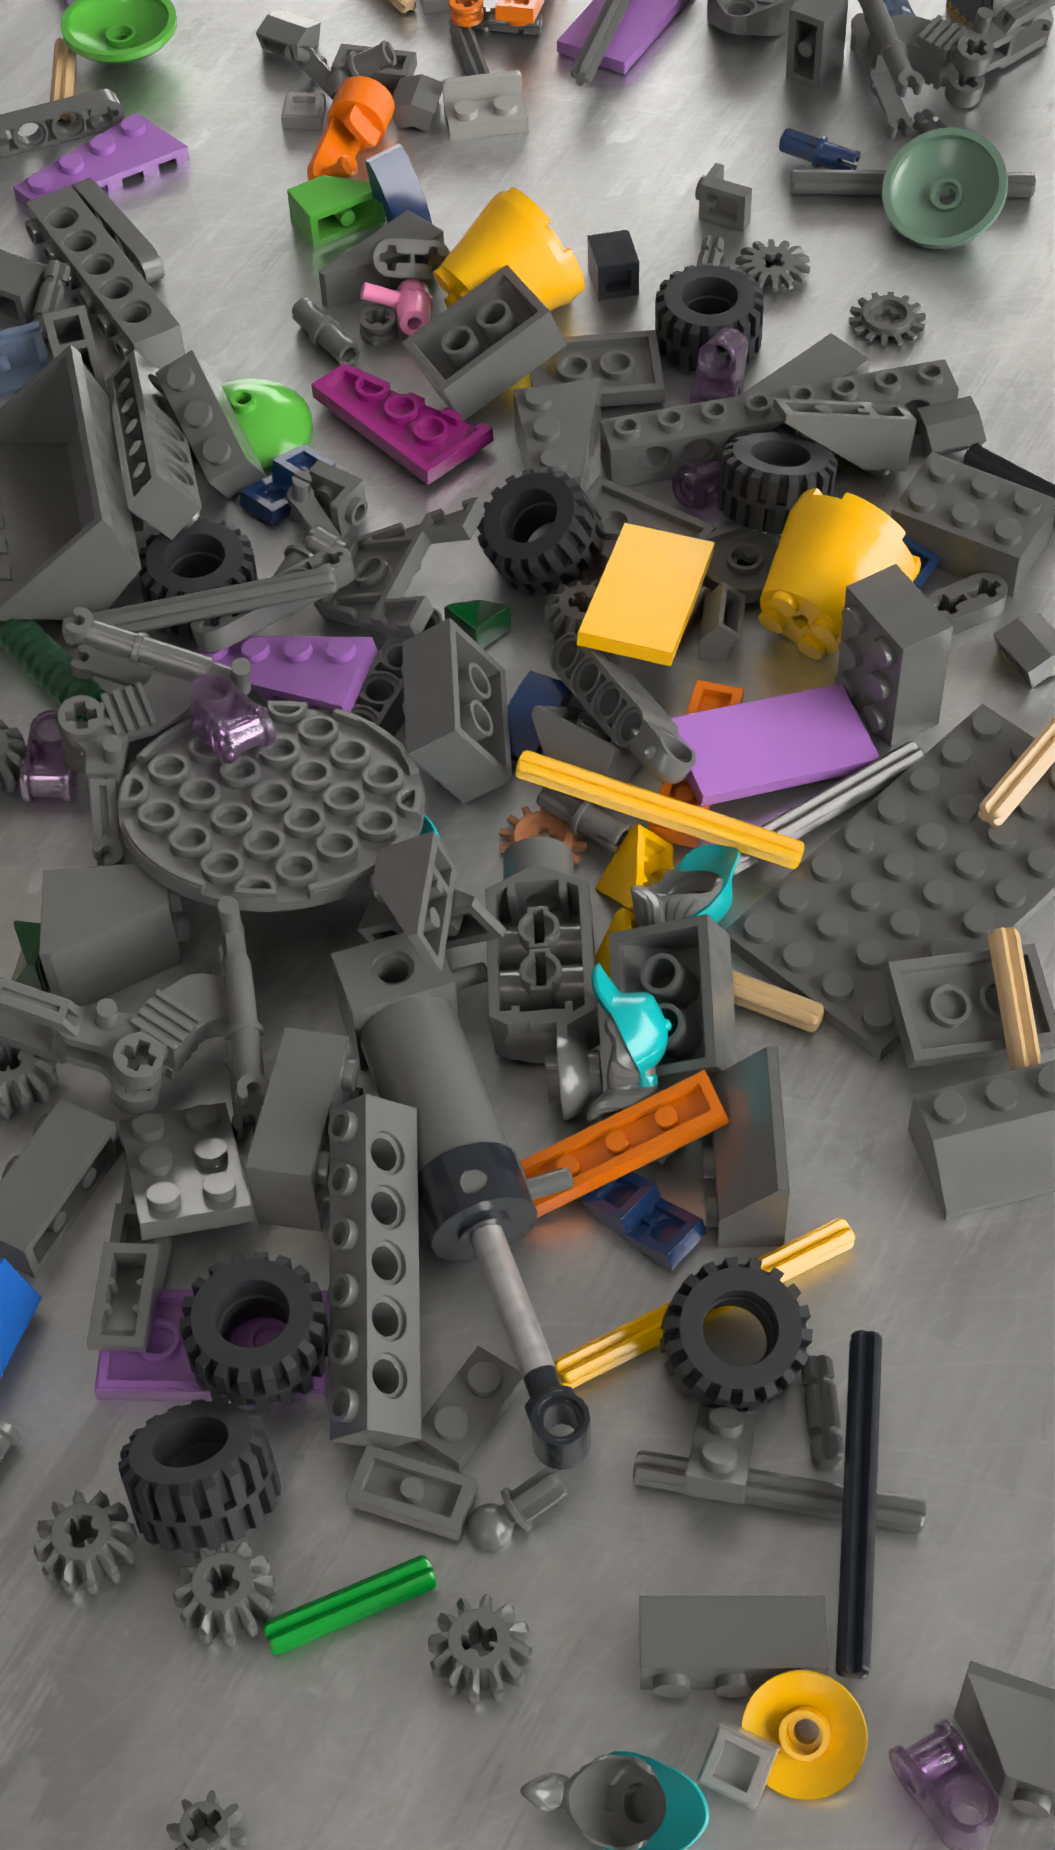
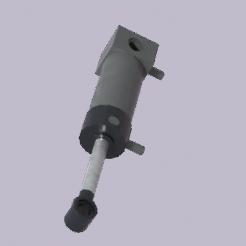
(468, 1177)

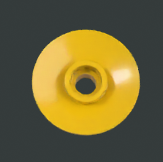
(809, 1766)

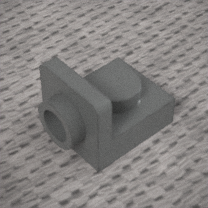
(723, 200)
(340, 494)

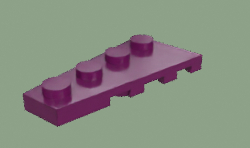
(401, 424)

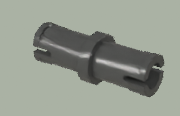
(325, 331)

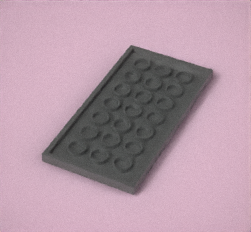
(907, 882)

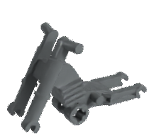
(914, 49)
(126, 718)
(145, 1047)

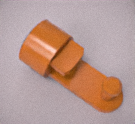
(354, 123)

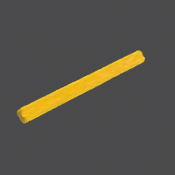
(659, 809)
(645, 1332)

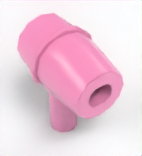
(410, 301)

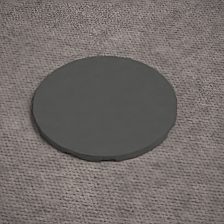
(280, 822)

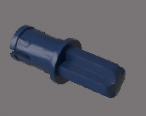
(817, 150)

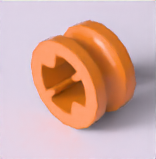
(466, 12)

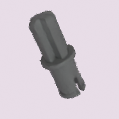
(585, 818)

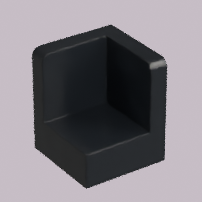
(613, 265)

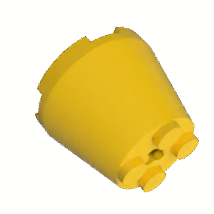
(514, 234)
(819, 554)

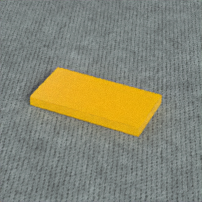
(646, 594)

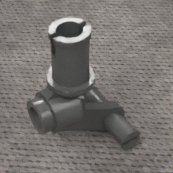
(357, 64)
(307, 510)

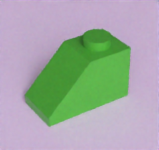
(333, 209)

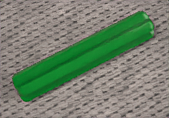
(349, 1604)

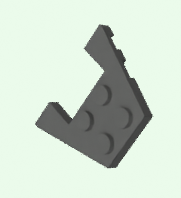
(385, 568)

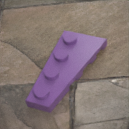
(107, 158)
(304, 668)

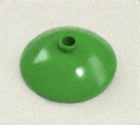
(118, 28)
(271, 417)

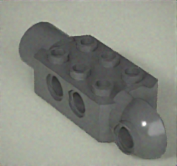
(543, 970)

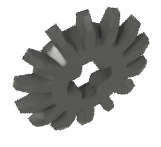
(791, 264)
(904, 316)

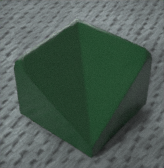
(480, 619)
(29, 965)

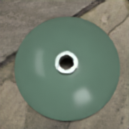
(939, 166)

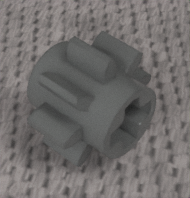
(212, 1816)

